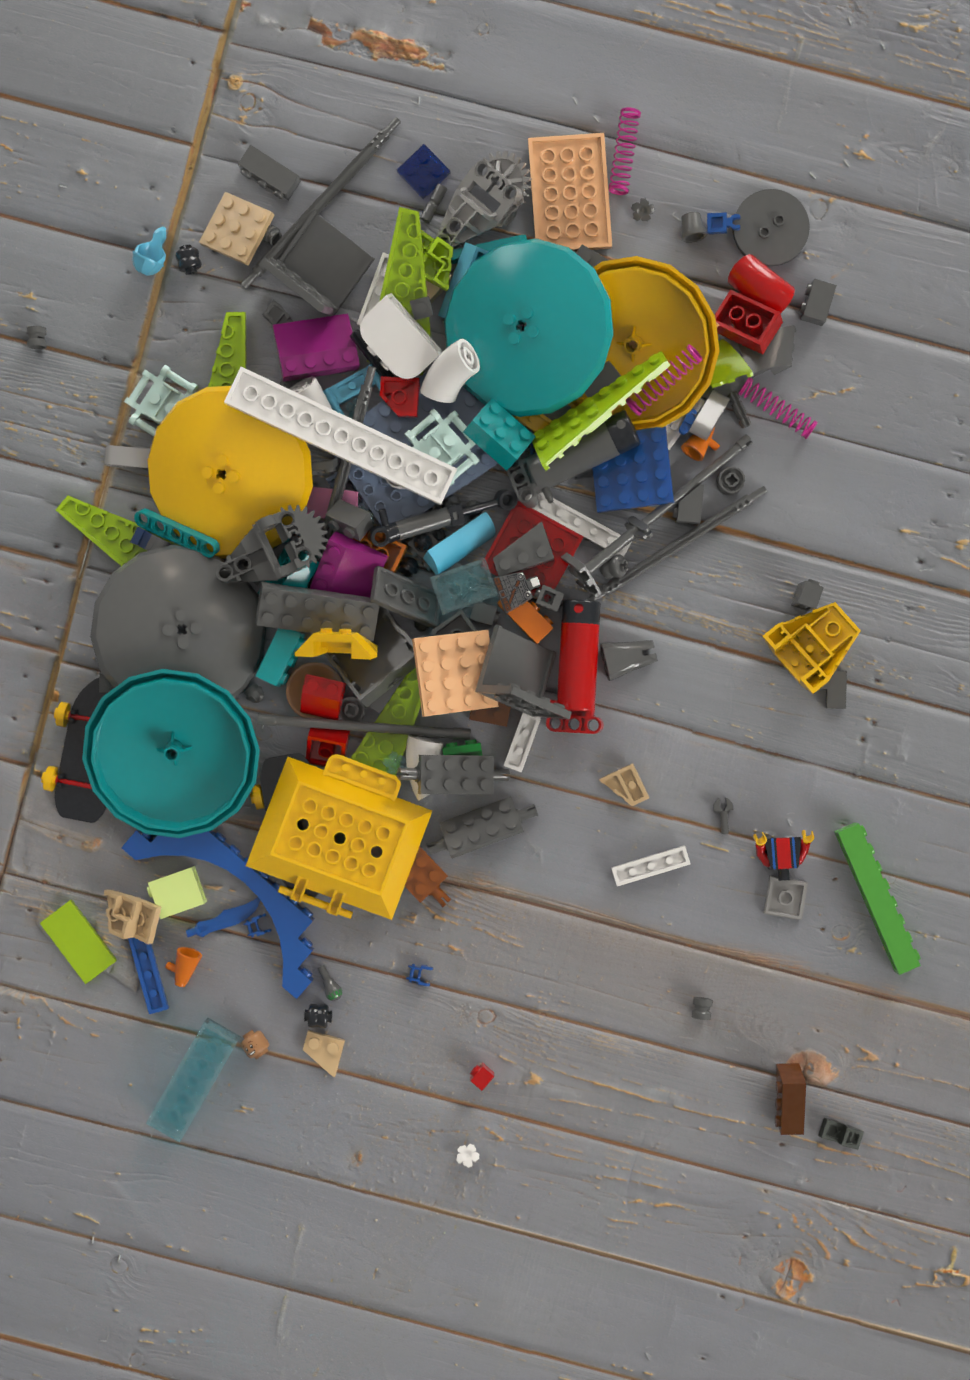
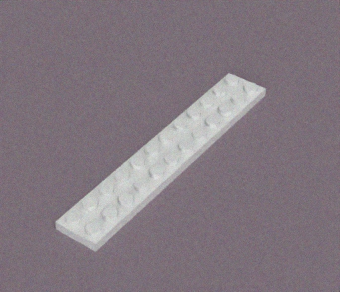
(340, 435)

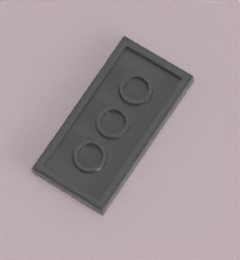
(405, 597)

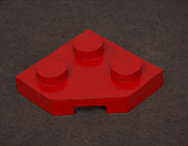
(401, 395)

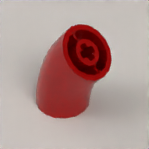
(760, 283)

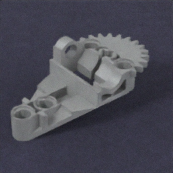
(475, 216)

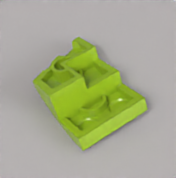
(437, 260)
(729, 365)

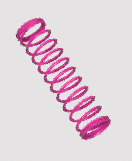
(622, 186)
(636, 409)
(806, 432)

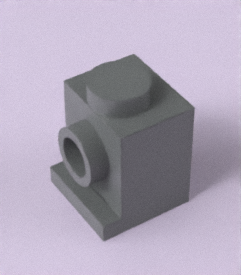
(556, 598)

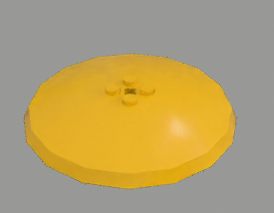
(663, 314)
(261, 463)

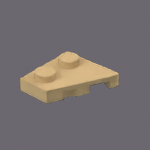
(626, 784)
(324, 1050)

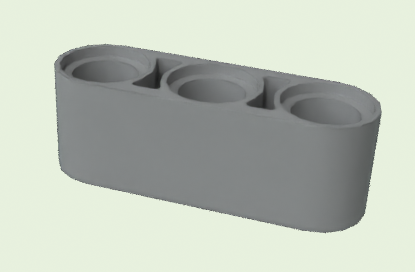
(709, 415)
(126, 457)

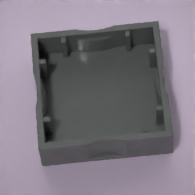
(376, 676)

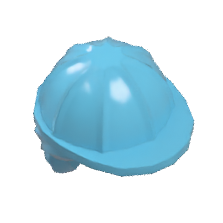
(150, 256)

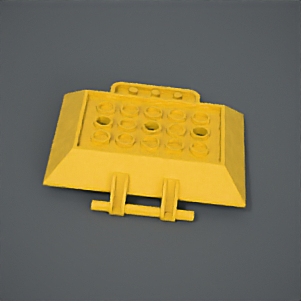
(345, 800)

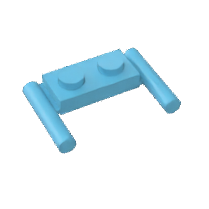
(348, 388)

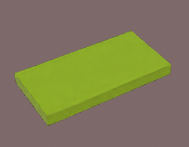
(78, 941)

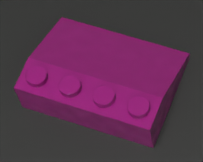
(315, 347)
(347, 567)

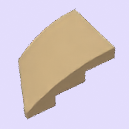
(131, 916)

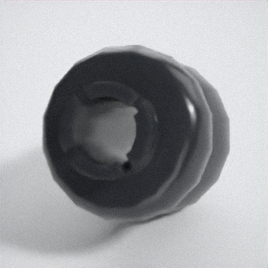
(188, 259)
(318, 1015)

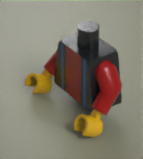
(783, 852)

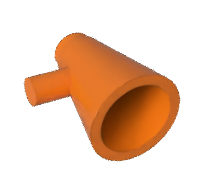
(696, 447)
(186, 963)

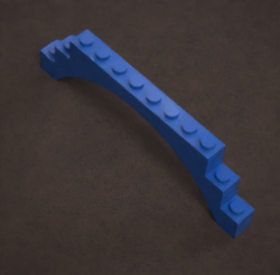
(286, 914)

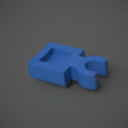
(718, 223)

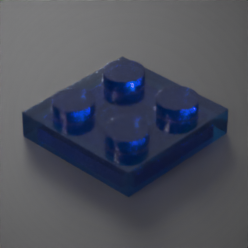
(423, 171)

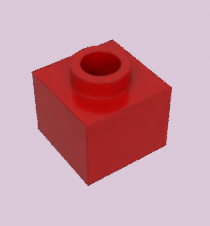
(481, 1076)

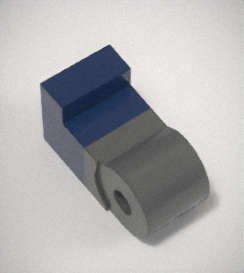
(147, 540)

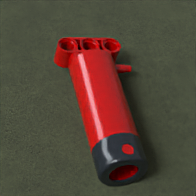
(578, 665)

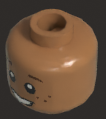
(255, 1044)

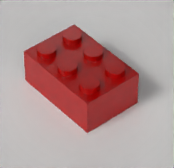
(747, 321)

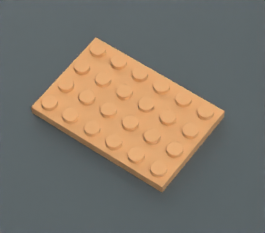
(570, 190)

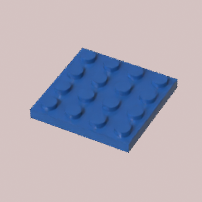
(637, 476)

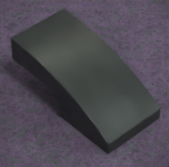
(841, 1133)

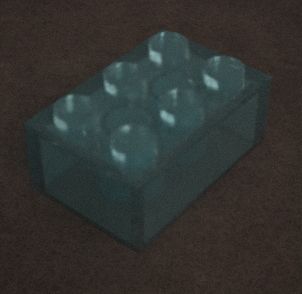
(464, 586)

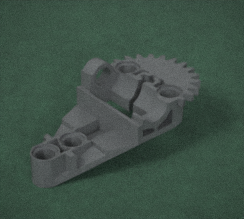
(260, 555)

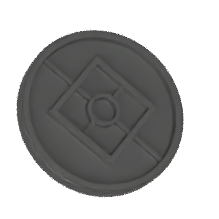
(771, 227)

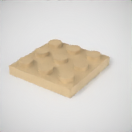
(236, 228)

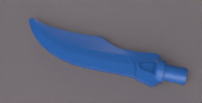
(225, 919)

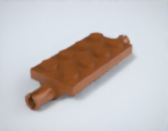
(423, 877)

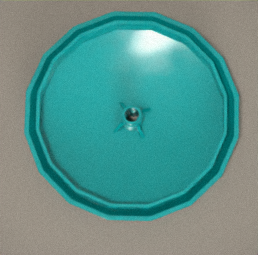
(564, 333)
(149, 783)

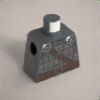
(515, 590)

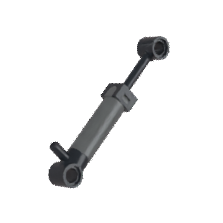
(448, 516)

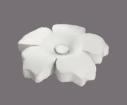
(467, 1155)

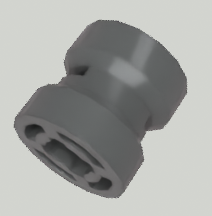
(36, 337)
(702, 1006)

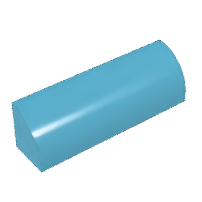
(468, 256)
(460, 543)

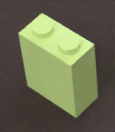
(177, 892)

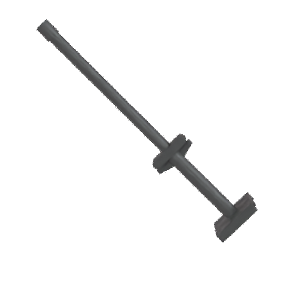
(640, 528)

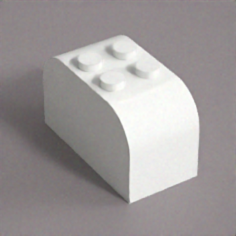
(398, 339)

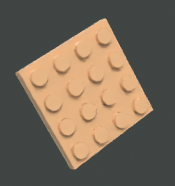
(450, 671)

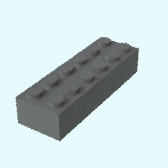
(315, 609)

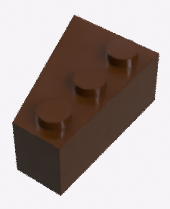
(790, 1099)

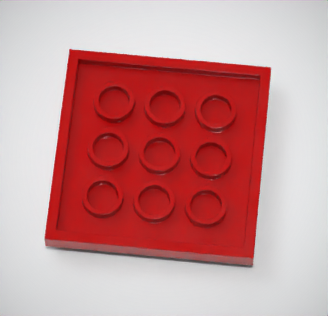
(560, 539)

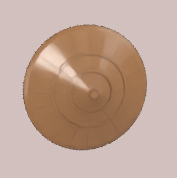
(296, 682)

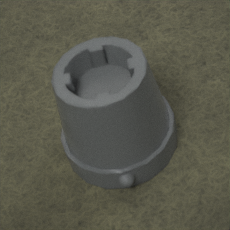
(692, 227)

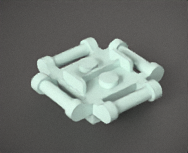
(159, 399)
(443, 442)

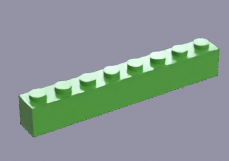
(877, 898)

